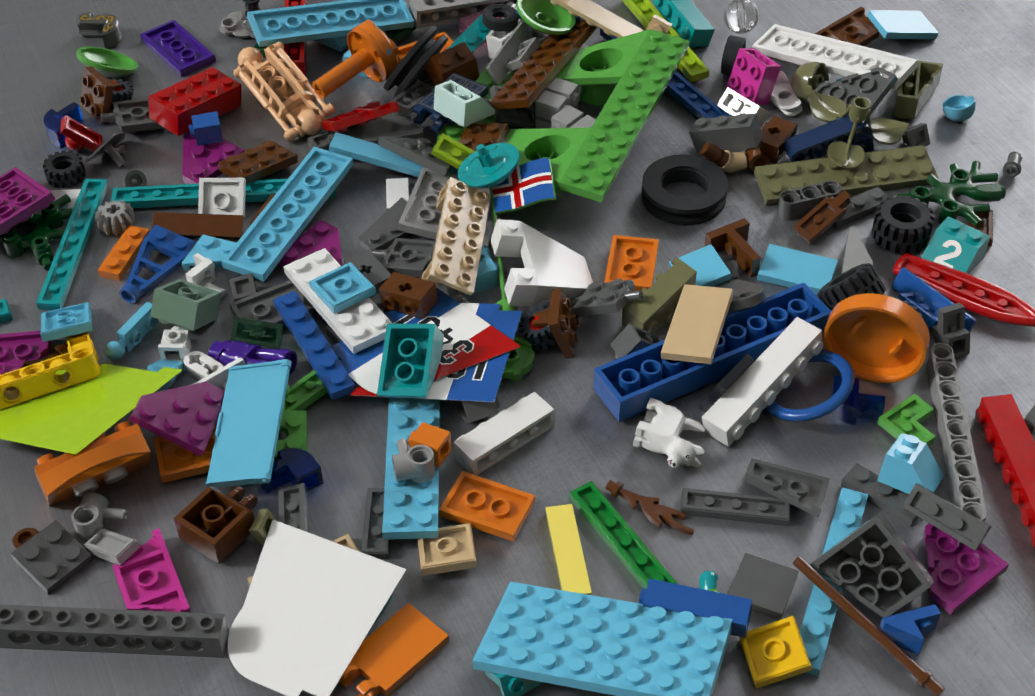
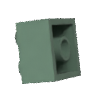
(185, 304)

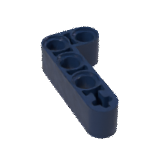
(815, 142)

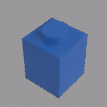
(206, 128)

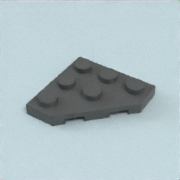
(870, 85)

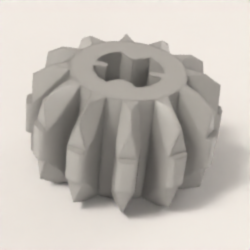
(114, 217)

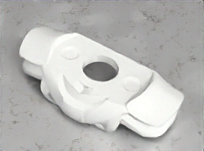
(791, 105)

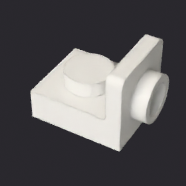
(202, 272)

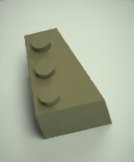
(916, 89)
(660, 299)

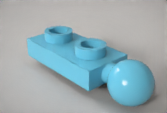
(131, 332)

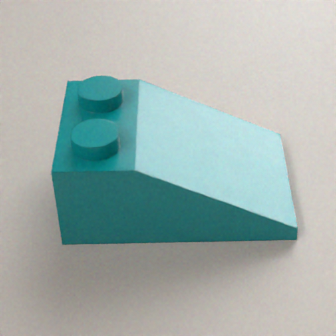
(409, 360)

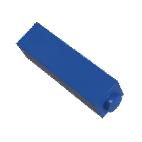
(699, 602)

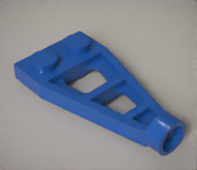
(164, 242)

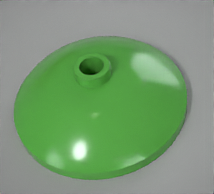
(545, 16)
(107, 62)

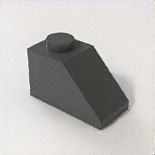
(632, 340)

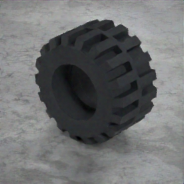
(902, 224)
(854, 281)

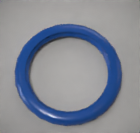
(828, 406)

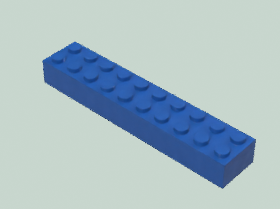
(635, 378)

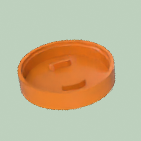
(877, 337)

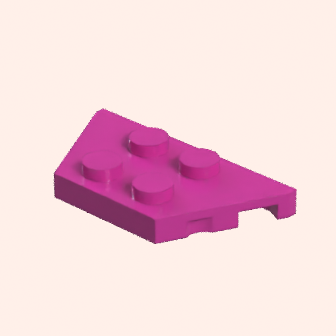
(150, 579)

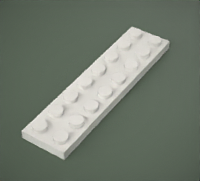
(839, 56)

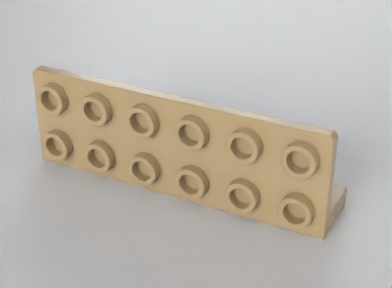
(608, 21)
(458, 236)

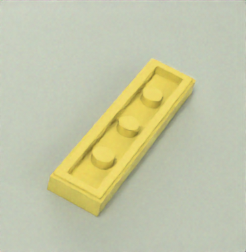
(567, 549)

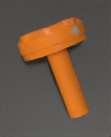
(370, 53)

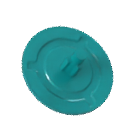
(489, 165)

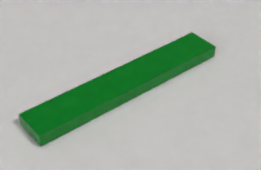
(619, 535)

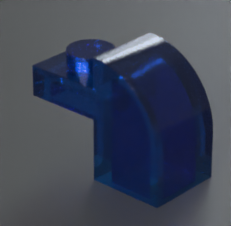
(53, 119)
(858, 404)
(295, 467)

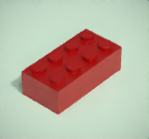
(196, 95)

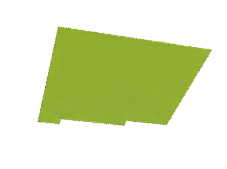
(82, 412)

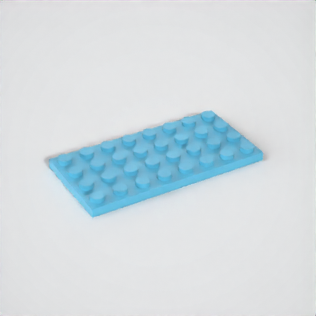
(602, 644)

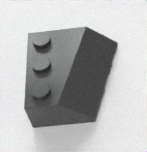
(875, 567)

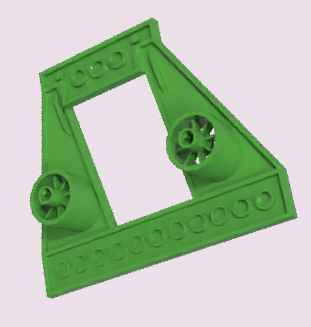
(622, 76)

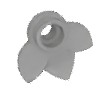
(234, 25)

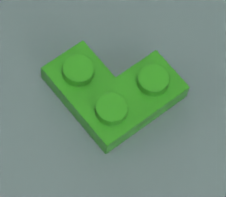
(906, 419)

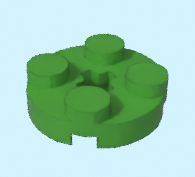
(521, 363)

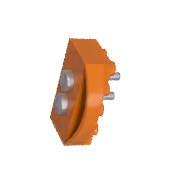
(100, 462)

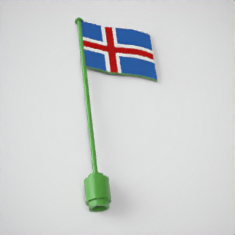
(524, 187)

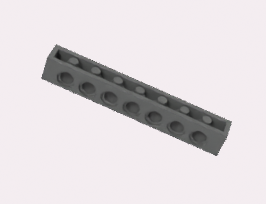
(113, 631)

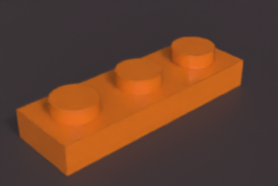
(123, 253)

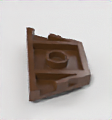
(852, 28)

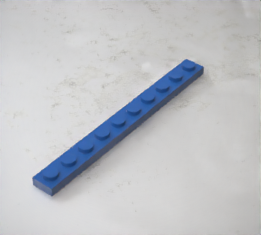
(687, 94)

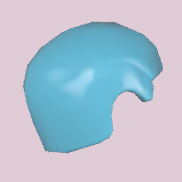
(959, 108)

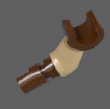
(734, 161)

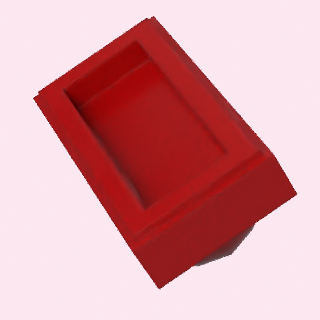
(79, 136)

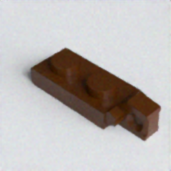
(822, 217)

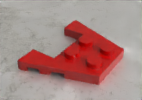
(359, 116)

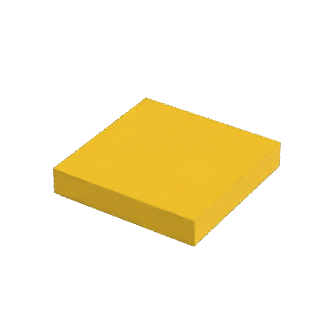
(775, 652)

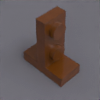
(733, 240)

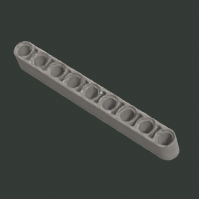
(954, 431)

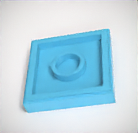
(708, 265)
(342, 287)

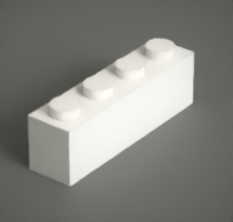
(503, 434)

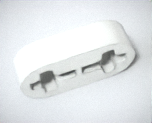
(207, 366)

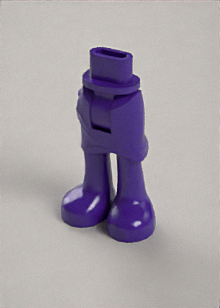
(231, 350)

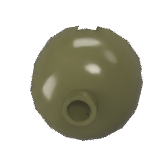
(808, 78)

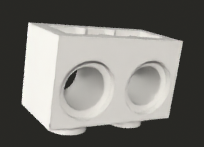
(737, 104)

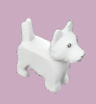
(662, 432)

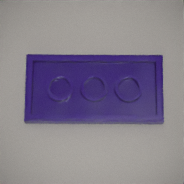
(178, 48)

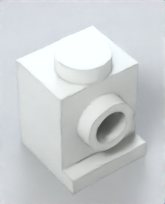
(175, 340)

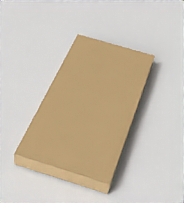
(697, 324)

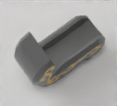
(102, 26)

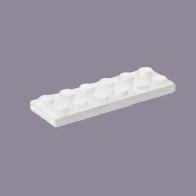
(356, 325)

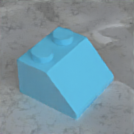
(910, 463)

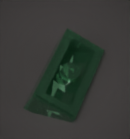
(257, 332)

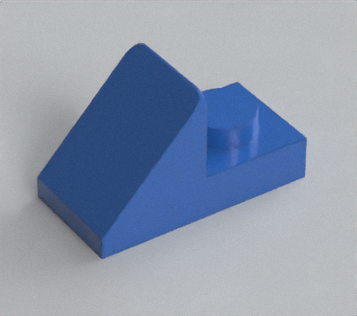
(908, 627)

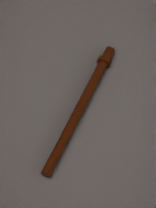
(924, 677)

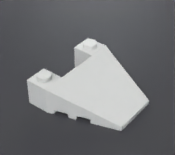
(545, 262)

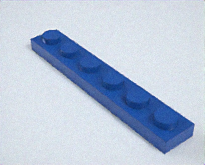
(314, 345)

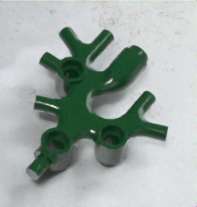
(961, 184)
(44, 231)

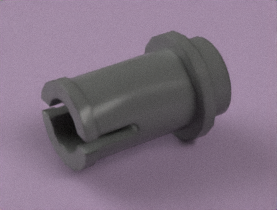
(1012, 166)

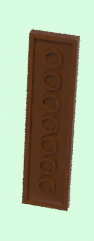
(541, 68)

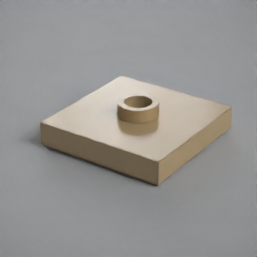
(448, 552)

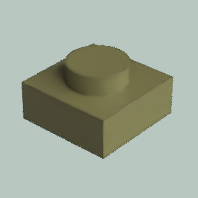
(261, 525)

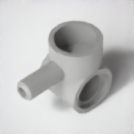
(413, 463)
(90, 515)

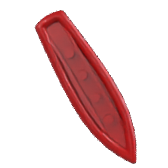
(972, 292)

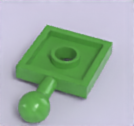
(295, 426)

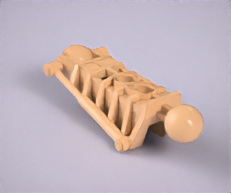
(282, 90)

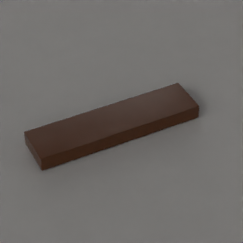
(196, 225)

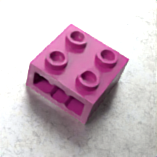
(754, 75)

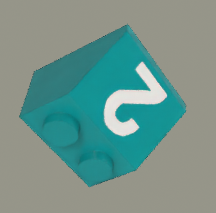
(957, 246)

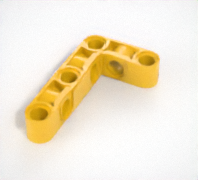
(40, 378)

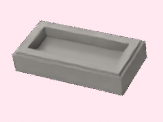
(111, 546)

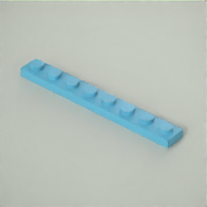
(821, 609)

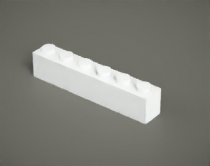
(762, 381)

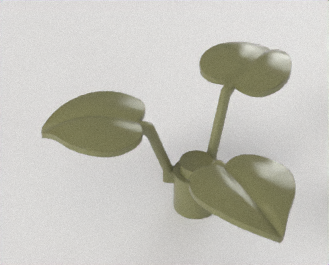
(844, 154)

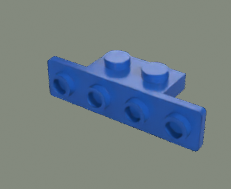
(924, 298)

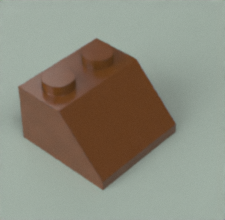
(453, 60)

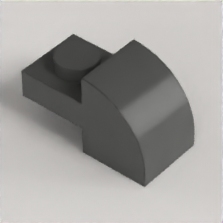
(952, 329)

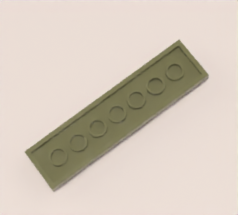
(879, 169)

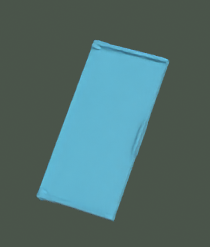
(249, 424)

